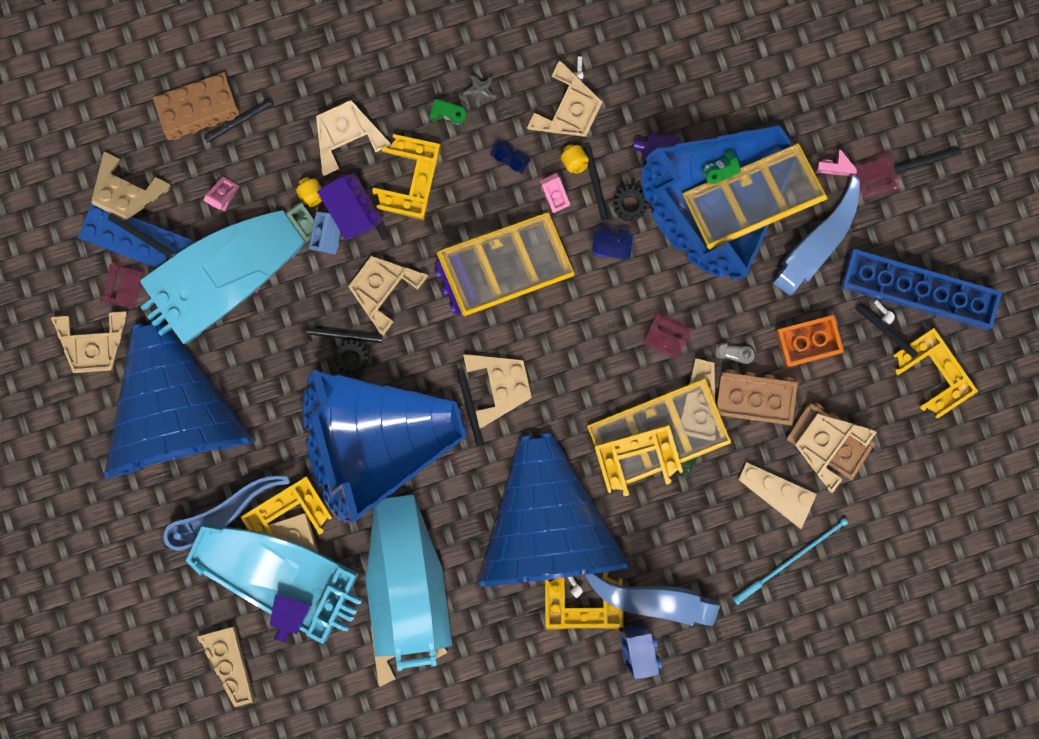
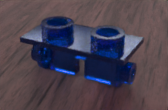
(502, 152)

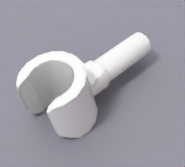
(579, 74)
(888, 318)
(576, 590)

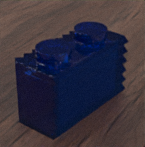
(612, 244)

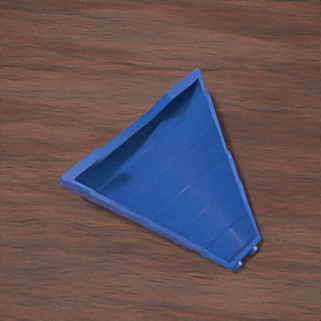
(679, 169)
(167, 406)
(372, 439)
(546, 522)

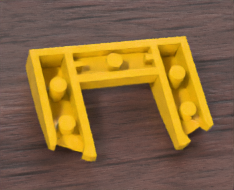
(416, 202)
(960, 385)
(613, 450)
(300, 492)
(571, 618)

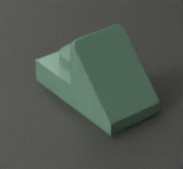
(302, 220)

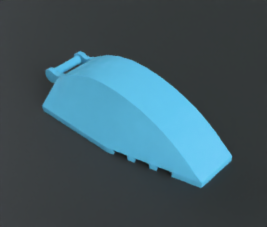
(405, 585)

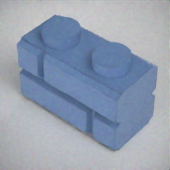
(324, 234)

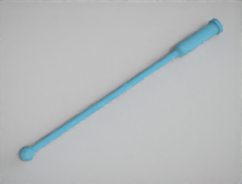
(758, 584)

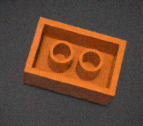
(809, 341)

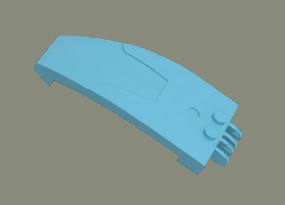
(219, 273)
(267, 565)

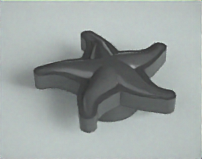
(480, 90)

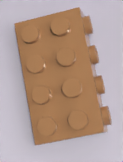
(196, 106)
(757, 397)
(851, 453)

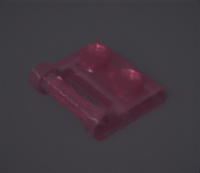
(875, 172)
(128, 287)
(664, 342)

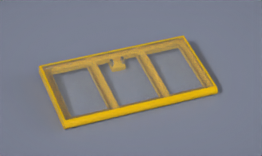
(754, 197)
(505, 264)
(692, 420)

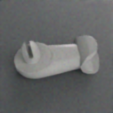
(737, 353)

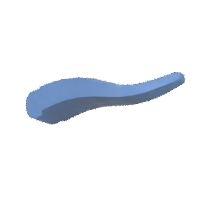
(819, 244)
(183, 533)
(658, 601)

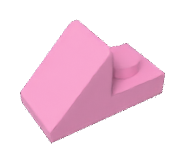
(842, 166)
(554, 193)
(221, 194)

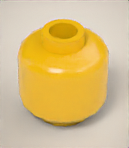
(574, 158)
(308, 190)

